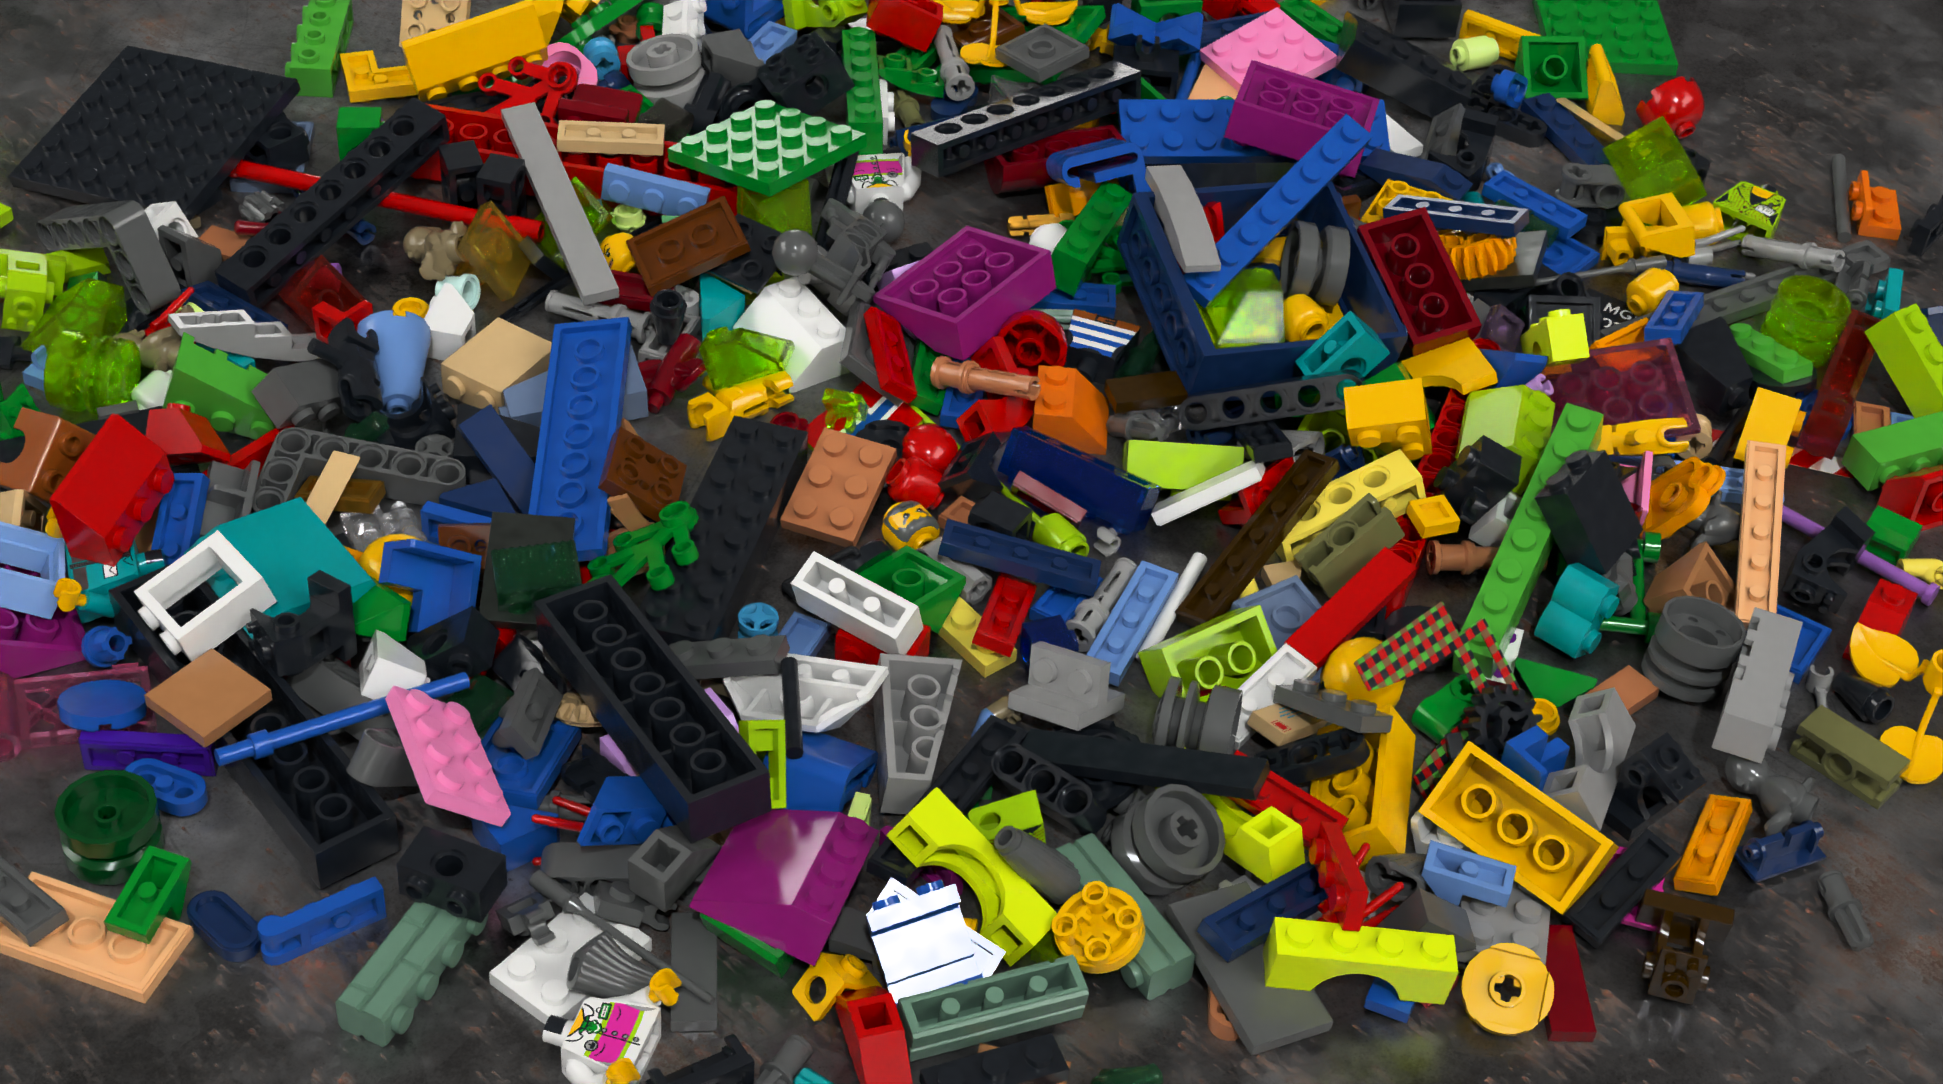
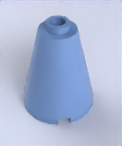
(400, 357)

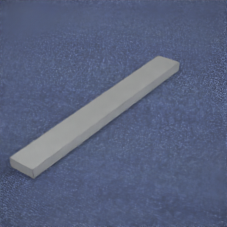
(560, 204)

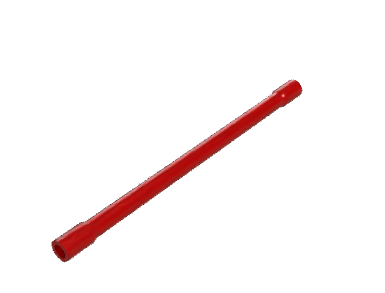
(393, 201)

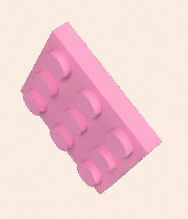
(1272, 41)

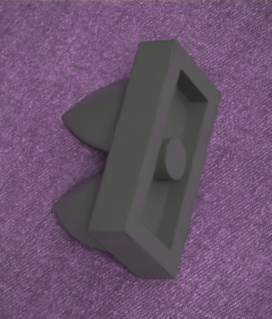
(528, 715)

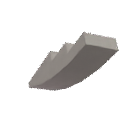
(1183, 219)
(239, 334)

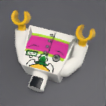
(882, 178)
(613, 1035)

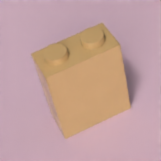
(493, 362)

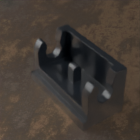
(726, 1067)

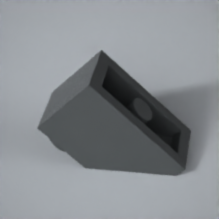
(189, 257)

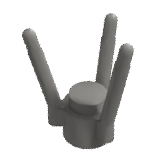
(1704, 251)

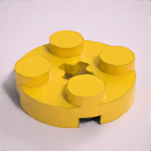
(1528, 975)

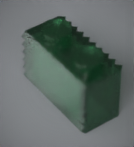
(533, 573)

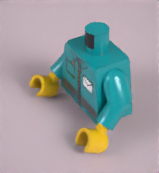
(90, 581)

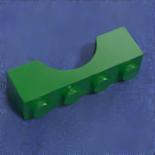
(1082, 242)

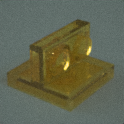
(493, 252)

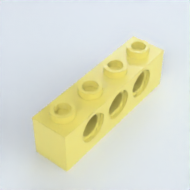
(1389, 479)

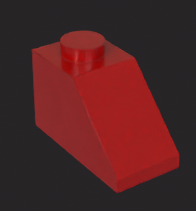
(185, 436)
(1886, 609)

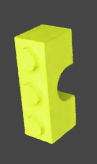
(1559, 337)

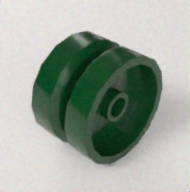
(107, 825)

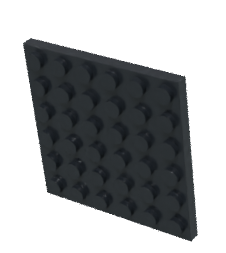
(155, 131)

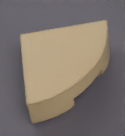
(1278, 572)

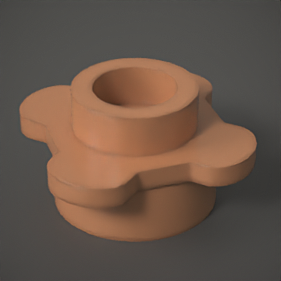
(625, 29)

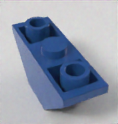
(623, 813)

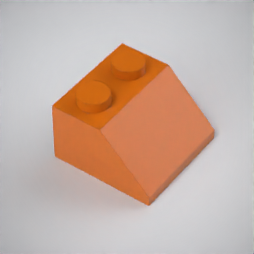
(1071, 409)

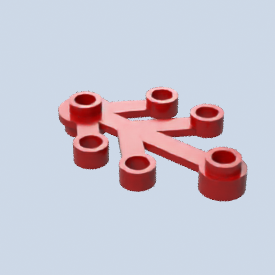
(523, 94)

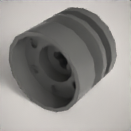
(1693, 648)
(1196, 723)

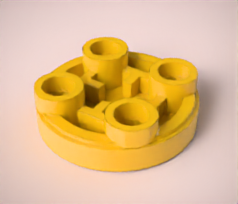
(1099, 928)

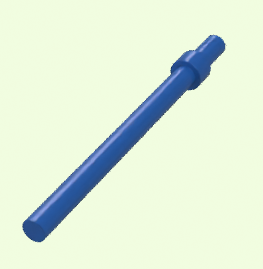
(263, 743)

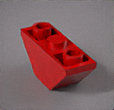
(874, 1036)

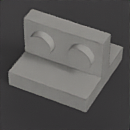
(1066, 688)

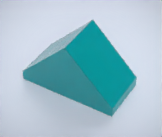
(718, 304)

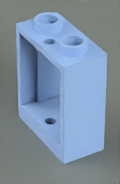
(36, 553)

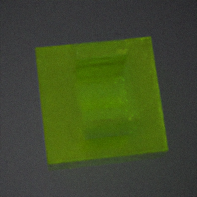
(845, 405)

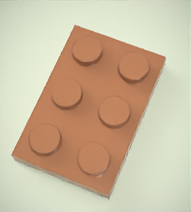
(838, 488)

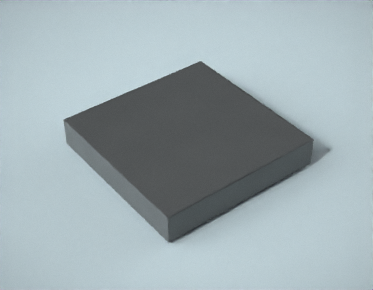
(1042, 52)

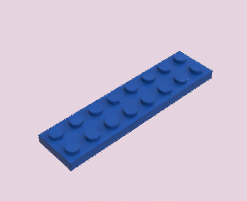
(1195, 132)
(577, 425)

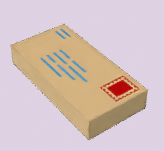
(1284, 724)

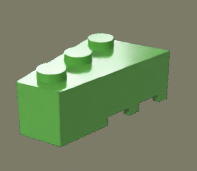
(217, 390)

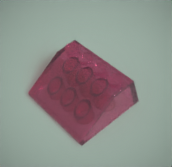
(1626, 385)

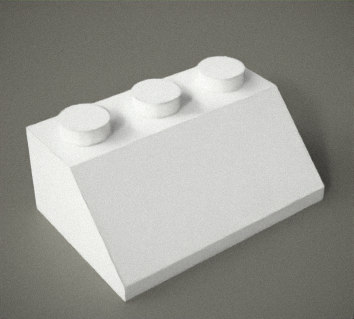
(796, 314)

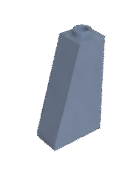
(526, 399)

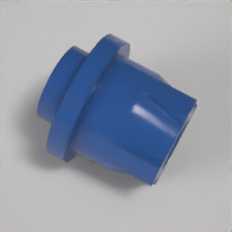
(104, 646)

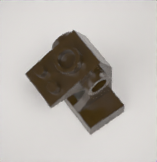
(1685, 926)

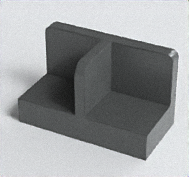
(228, 493)

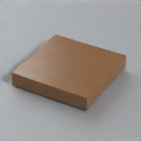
(208, 697)

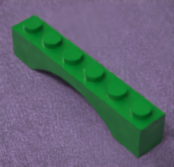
(864, 99)

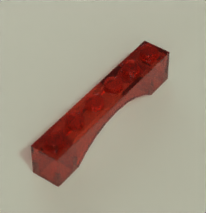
(1839, 388)

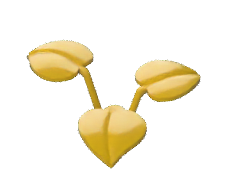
(1036, 12)
(1885, 660)

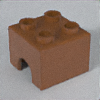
(47, 456)

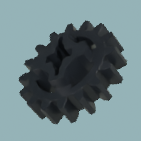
(1494, 724)

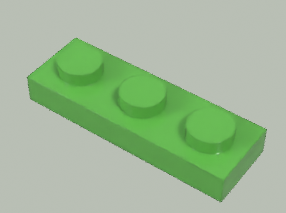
(1769, 356)

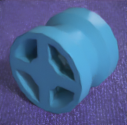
(602, 48)
(757, 620)

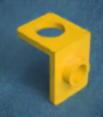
(839, 974)

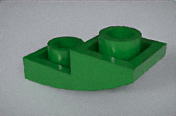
(898, 71)

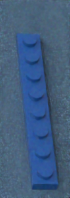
(1280, 207)

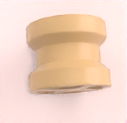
(1703, 444)

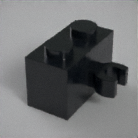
(1156, 65)
(1478, 478)

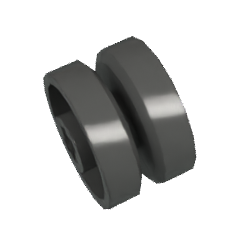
(1315, 262)
(1168, 839)

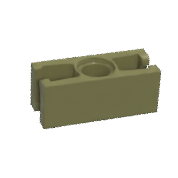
(1349, 544)
(1849, 756)

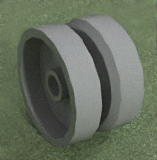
(666, 68)

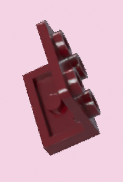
(601, 105)

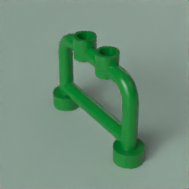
(1639, 622)

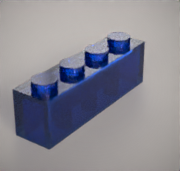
(1082, 478)

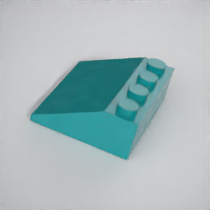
(285, 549)

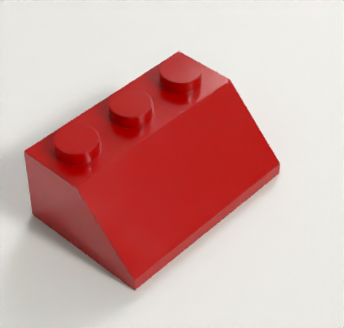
(111, 492)
(1916, 496)

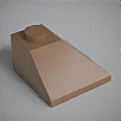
(1694, 574)

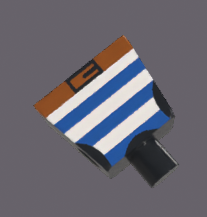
(1099, 345)

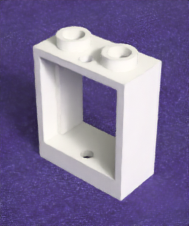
(219, 619)

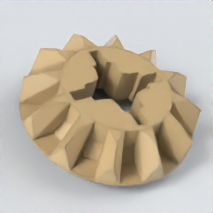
(576, 712)

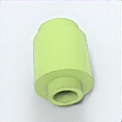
(1474, 52)

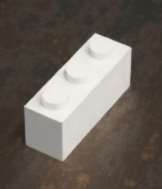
(857, 605)

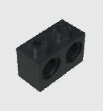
(282, 145)
(504, 183)

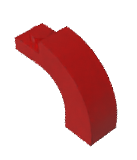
(999, 412)

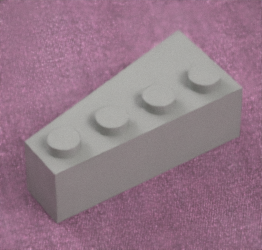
(1759, 687)
(910, 725)

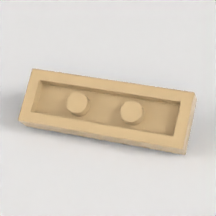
(610, 138)

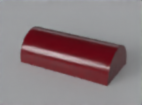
(1026, 166)
(1420, 280)

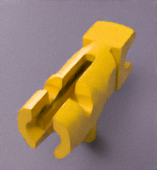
(742, 400)
(1642, 435)

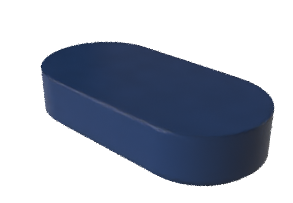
(947, 107)
(224, 926)

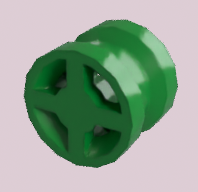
(650, 14)

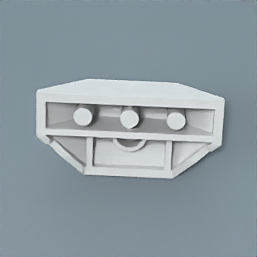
(828, 692)

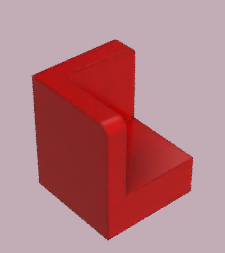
(327, 317)

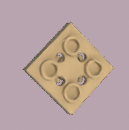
(432, 16)

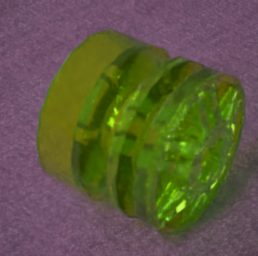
(1807, 317)
(90, 371)

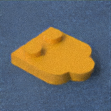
(1681, 495)

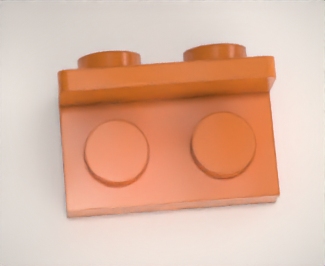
(1874, 209)

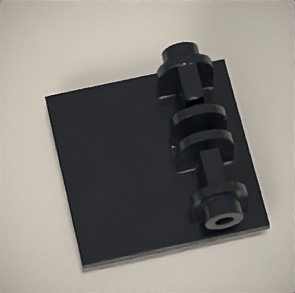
(756, 266)

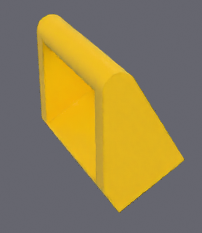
(1603, 93)
(1660, 210)

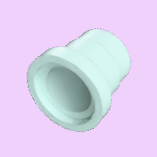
(466, 285)

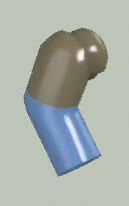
(1000, 710)

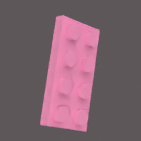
(447, 756)

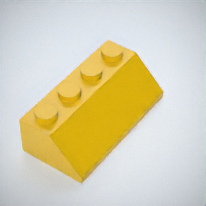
(464, 51)
(1374, 793)
(1519, 825)

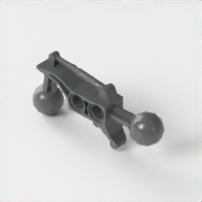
(857, 243)

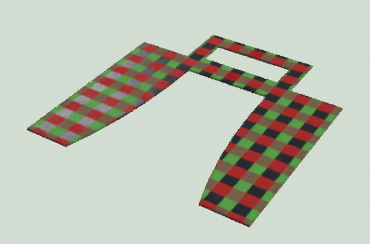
(1417, 648)

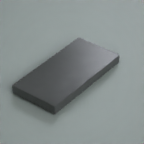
(1258, 1013)

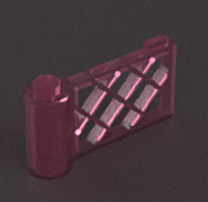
(14, 708)

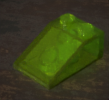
(1654, 164)

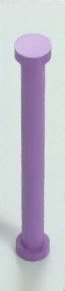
(1868, 560)

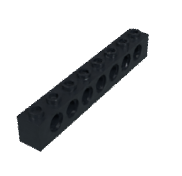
(1023, 118)
(334, 203)

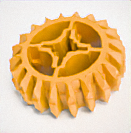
(1477, 253)

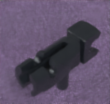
(355, 367)

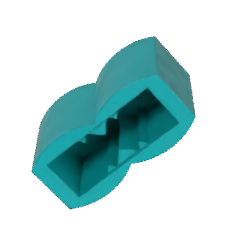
(1577, 610)

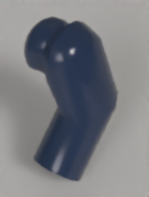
(615, 80)

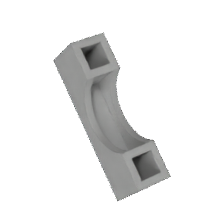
(1601, 741)

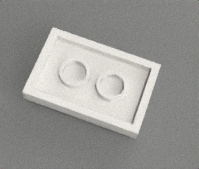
(538, 974)

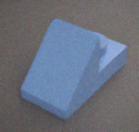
(1458, 872)

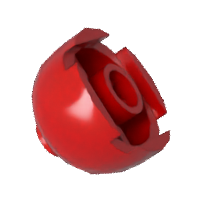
(1677, 102)
(1034, 340)

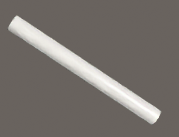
(1179, 593)

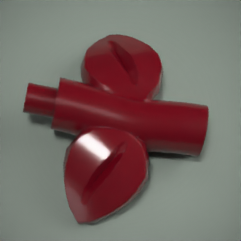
(673, 373)

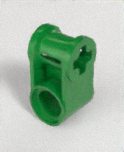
(1444, 710)

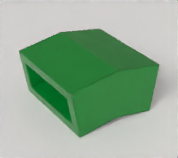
(1893, 536)

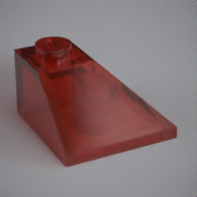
(318, 283)

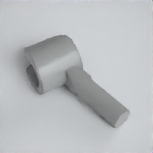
(1108, 541)
(1819, 684)

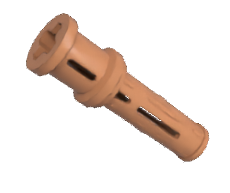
(971, 378)
(1459, 557)

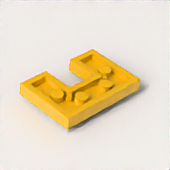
(369, 83)

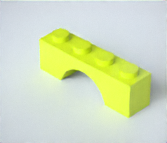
(942, 836)
(1261, 844)
(1308, 952)

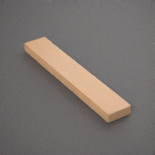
(1760, 529)

